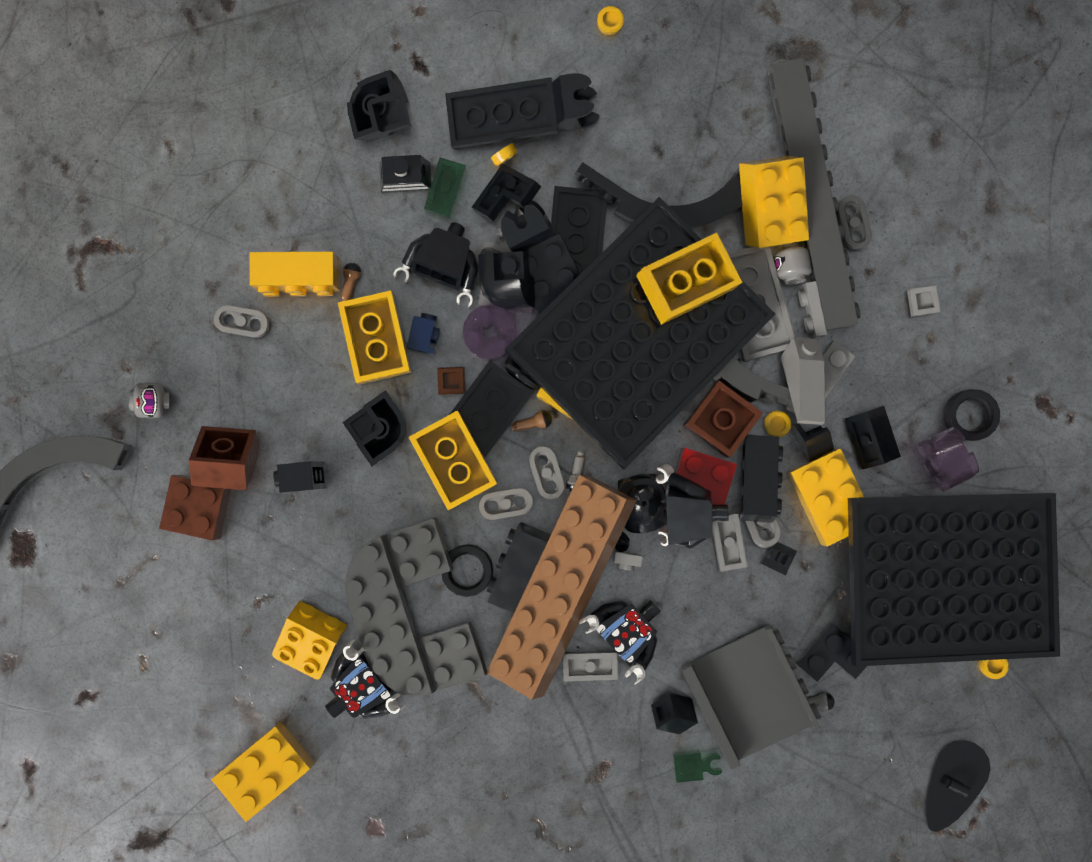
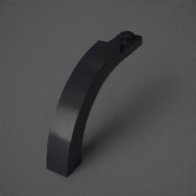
(694, 214)

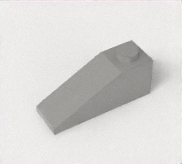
(805, 379)

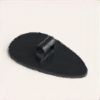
(955, 783)

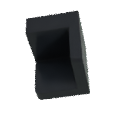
(814, 442)
(674, 713)

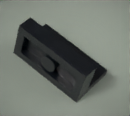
(873, 437)

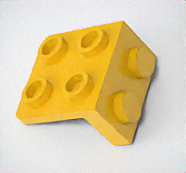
(308, 639)

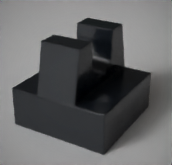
(778, 558)

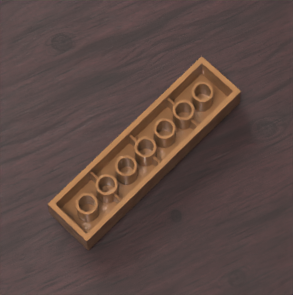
(561, 586)

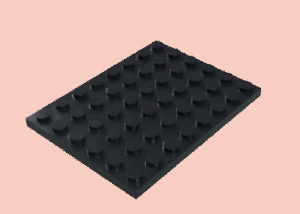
(610, 356)
(953, 578)

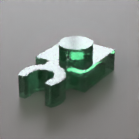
(690, 766)

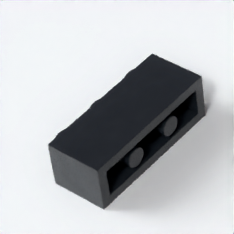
(299, 476)
(760, 479)
(516, 566)

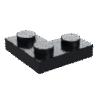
(505, 186)
(826, 649)

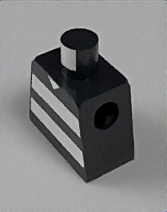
(404, 173)

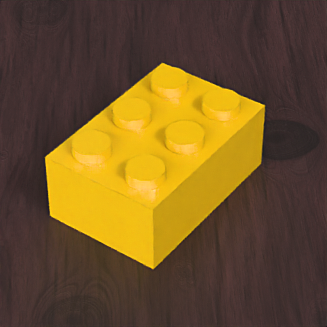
(774, 201)
(295, 273)
(689, 278)
(374, 337)
(453, 460)
(824, 494)
(263, 771)

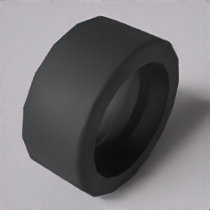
(987, 400)
(473, 590)

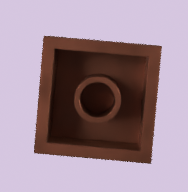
(723, 419)
(223, 458)
(194, 509)

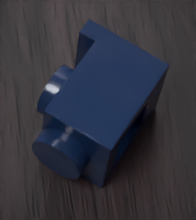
(423, 334)

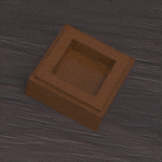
(451, 380)

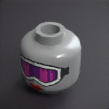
(793, 264)
(148, 400)

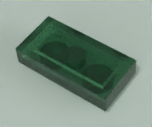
(445, 187)

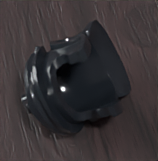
(652, 515)

